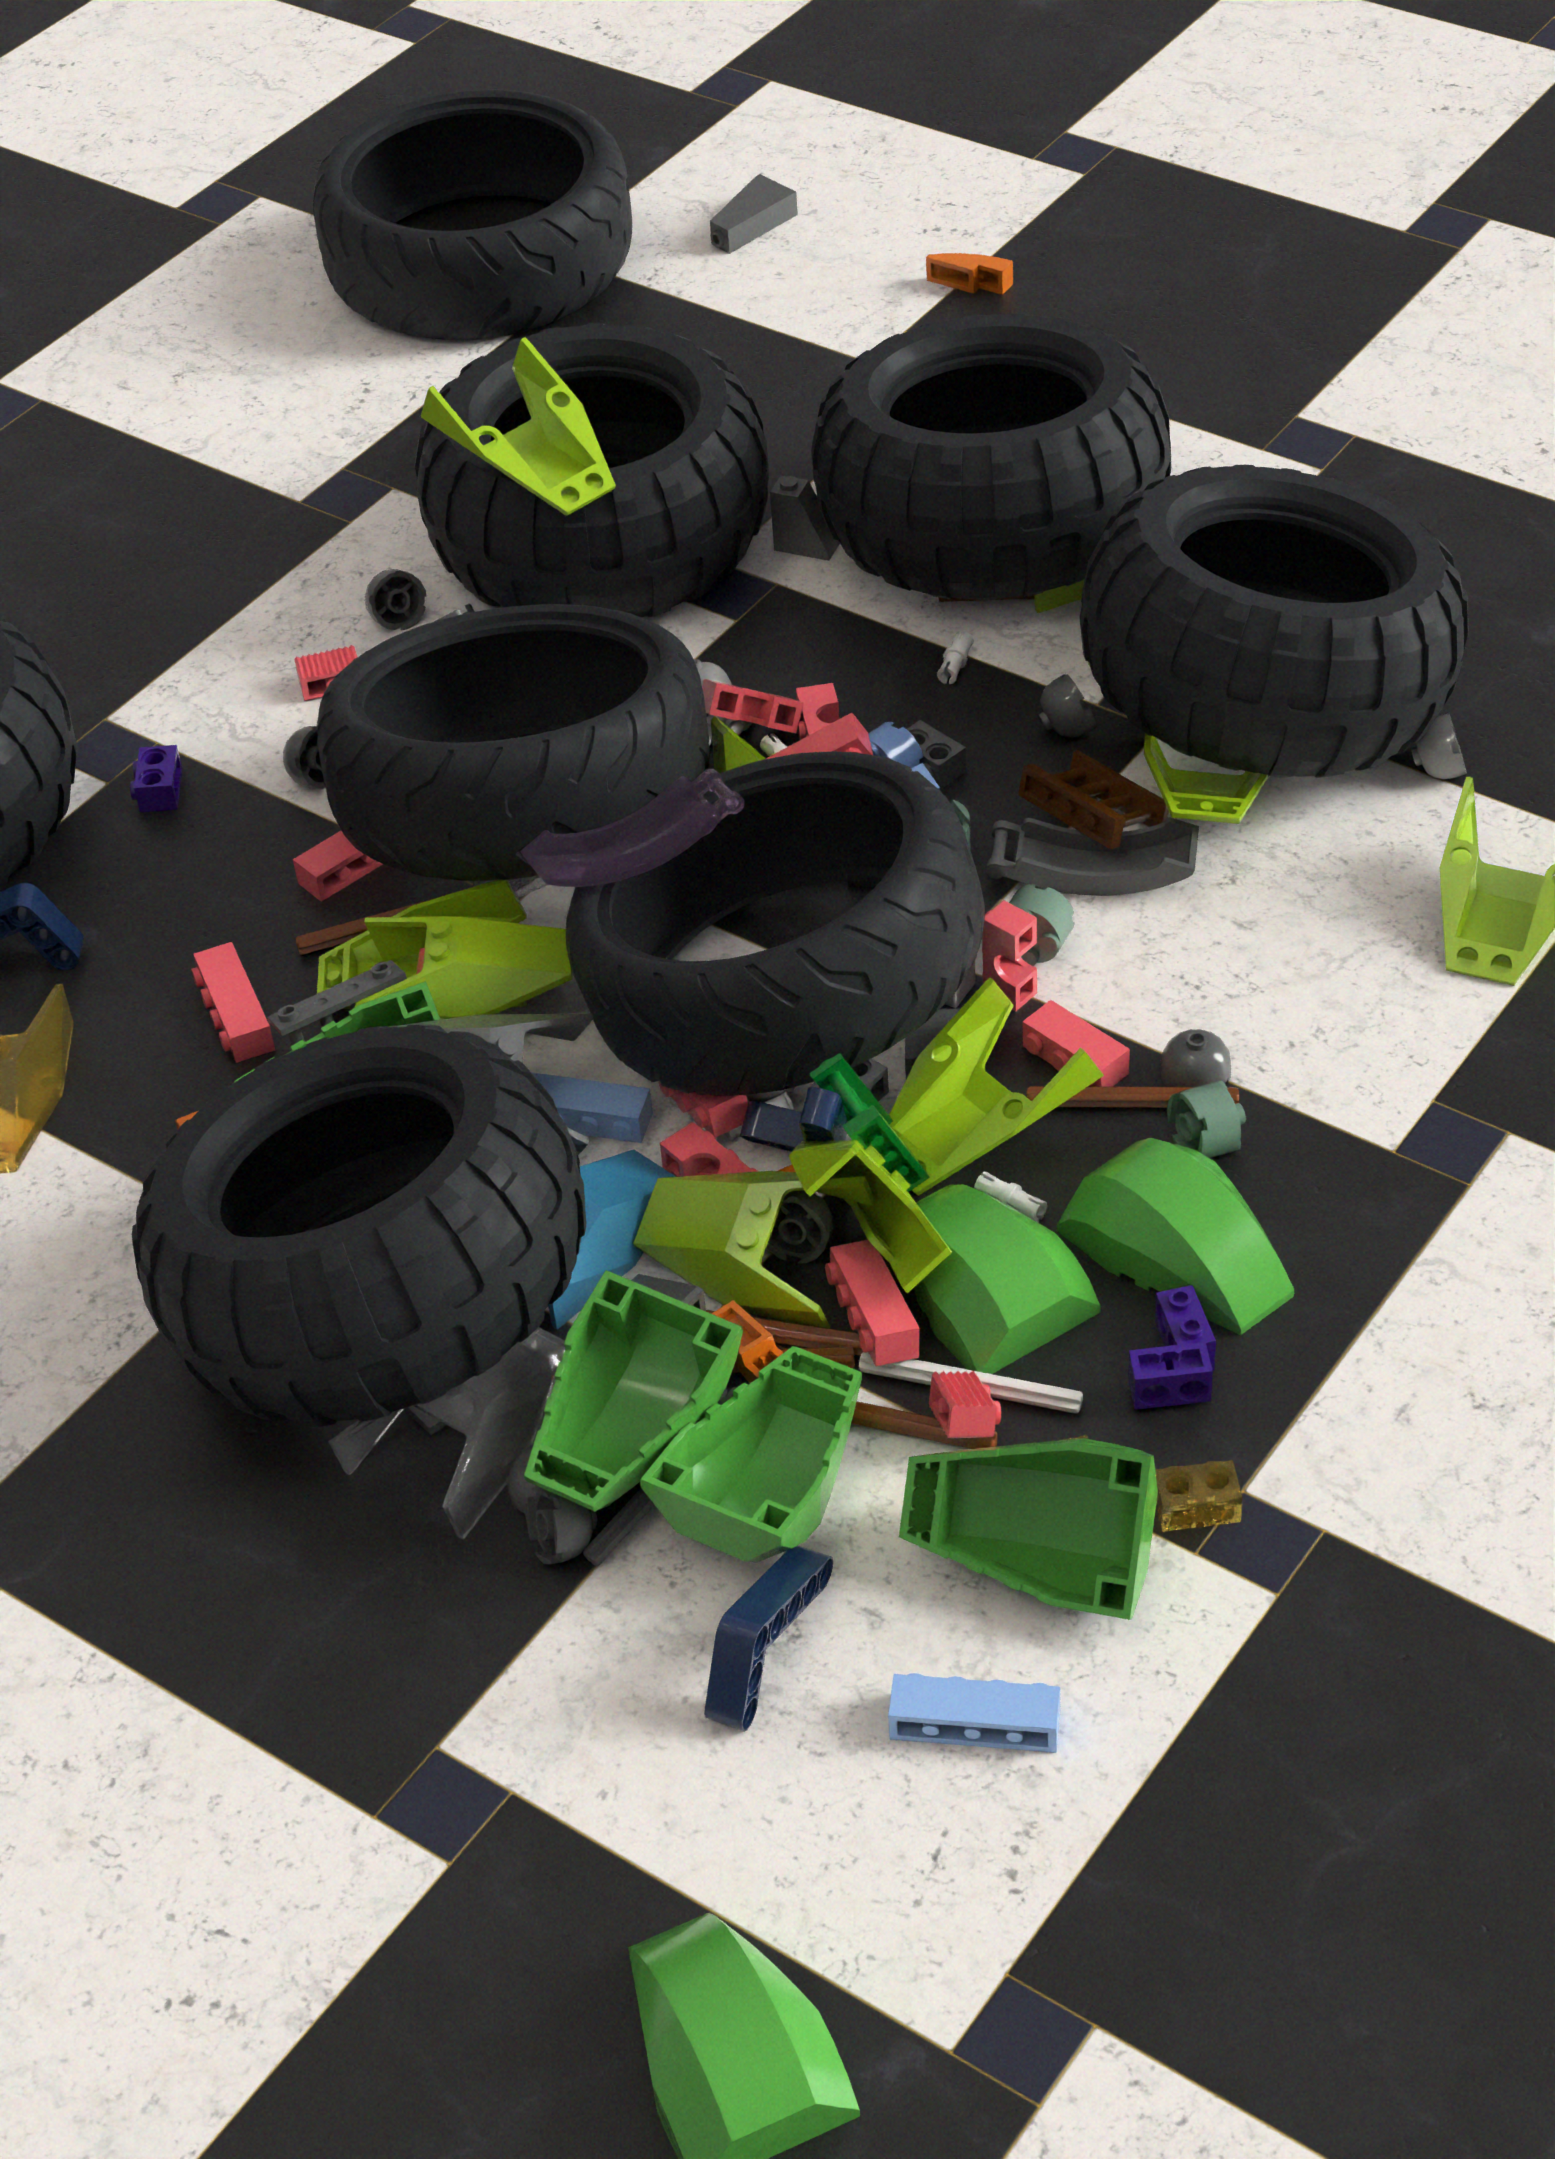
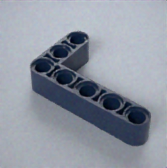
(50, 932)
(785, 1128)
(753, 1626)

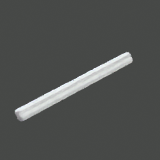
(1000, 1386)

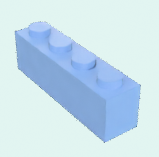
(600, 1107)
(974, 1712)

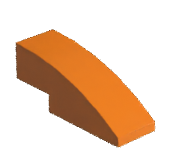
(970, 272)
(757, 1344)

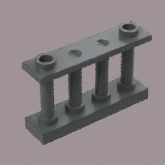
(322, 1005)

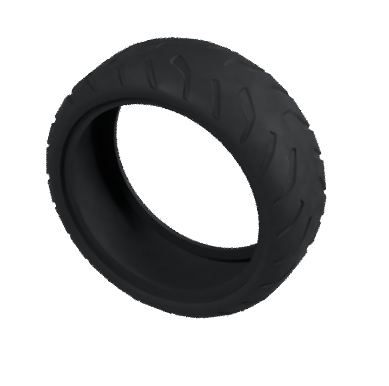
(481, 278)
(426, 722)
(839, 989)

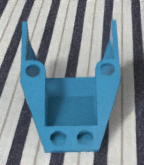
(615, 1203)

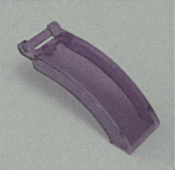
(638, 841)

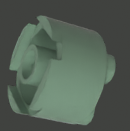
(1053, 920)
(1206, 1119)

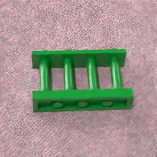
(868, 1119)

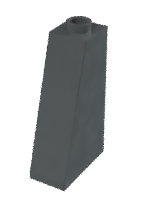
(752, 212)

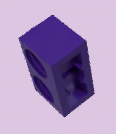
(157, 778)
(1183, 1319)
(1170, 1375)

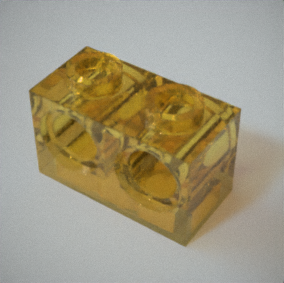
(1198, 1495)

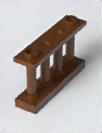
(1083, 812)

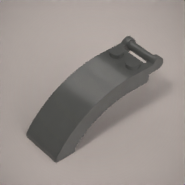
(1083, 866)

